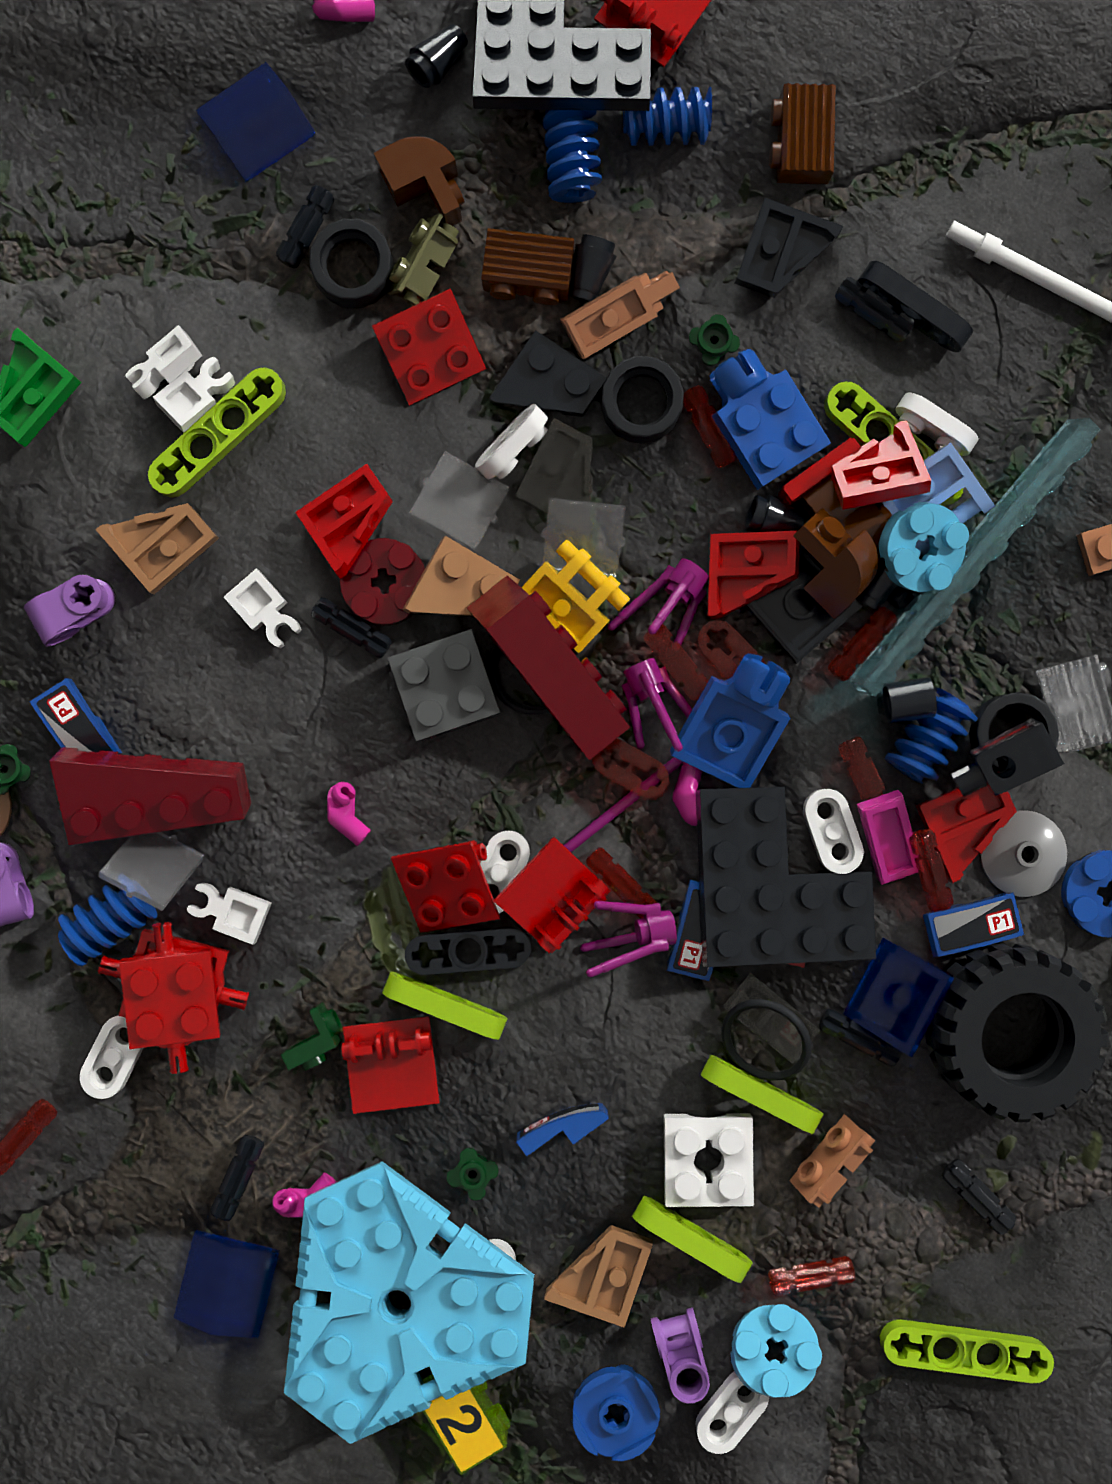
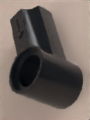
(908, 700)

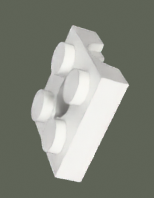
(731, 1180)

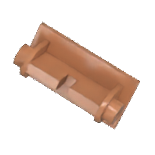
(819, 1175)

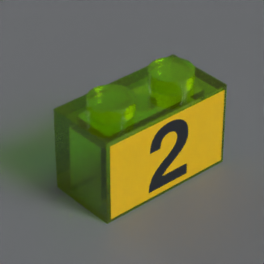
(468, 1426)

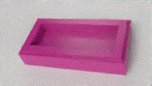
(888, 835)

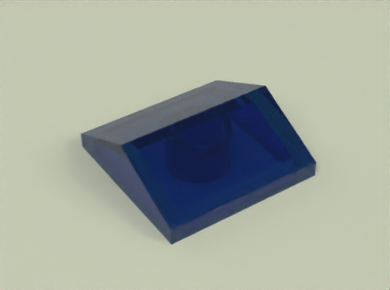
(256, 121)
(898, 996)
(226, 1285)

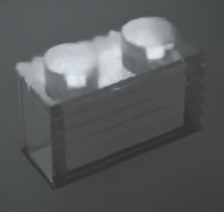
(1079, 701)

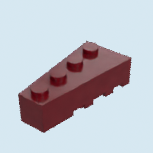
(549, 666)
(130, 795)

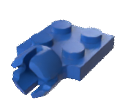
(764, 418)
(736, 722)

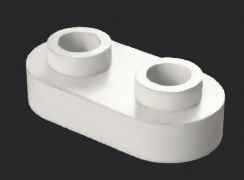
(936, 423)
(524, 430)
(835, 829)
(502, 871)
(108, 1052)
(735, 1410)

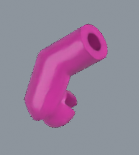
(345, 10)
(685, 793)
(342, 813)
(291, 1201)

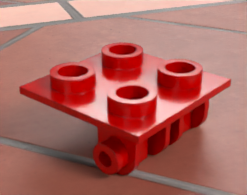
(667, 19)
(429, 346)
(446, 886)
(552, 895)
(390, 1064)

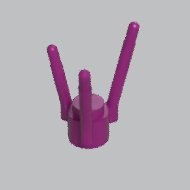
(684, 583)
(646, 681)
(654, 930)

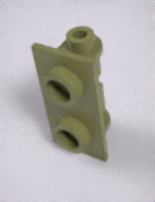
(429, 244)

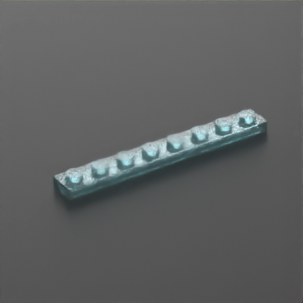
(984, 545)

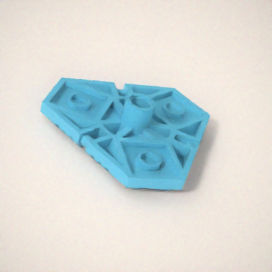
(360, 1355)

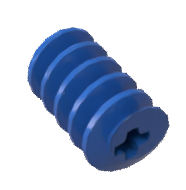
(671, 117)
(569, 155)
(931, 738)
(102, 924)

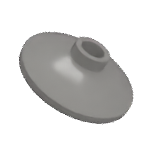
(1003, 857)

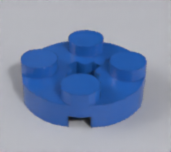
(1081, 896)
(621, 1387)

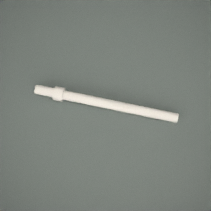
(989, 249)

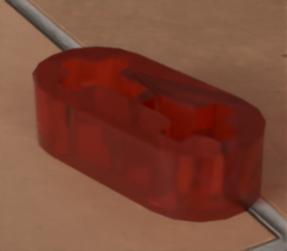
(733, 641)
(625, 778)

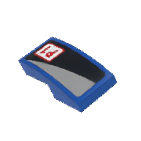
(72, 720)
(973, 924)
(687, 952)
(574, 1122)

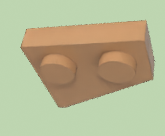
(159, 543)
(453, 581)
(604, 1276)

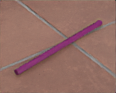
(617, 808)

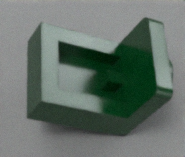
(312, 1050)

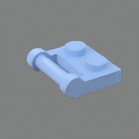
(947, 476)

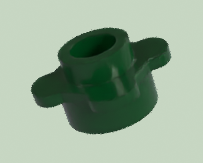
(717, 327)
(16, 770)
(470, 1161)

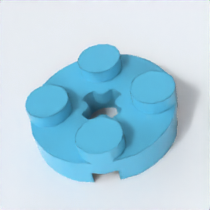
(946, 549)
(800, 1354)

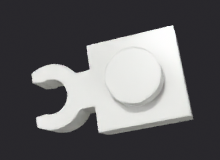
(166, 361)
(190, 398)
(260, 604)
(236, 913)

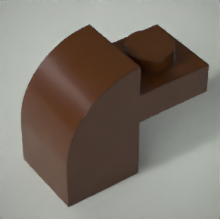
(420, 166)
(846, 562)

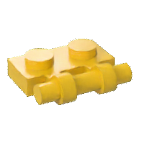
(568, 604)

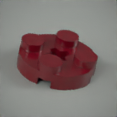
(368, 601)

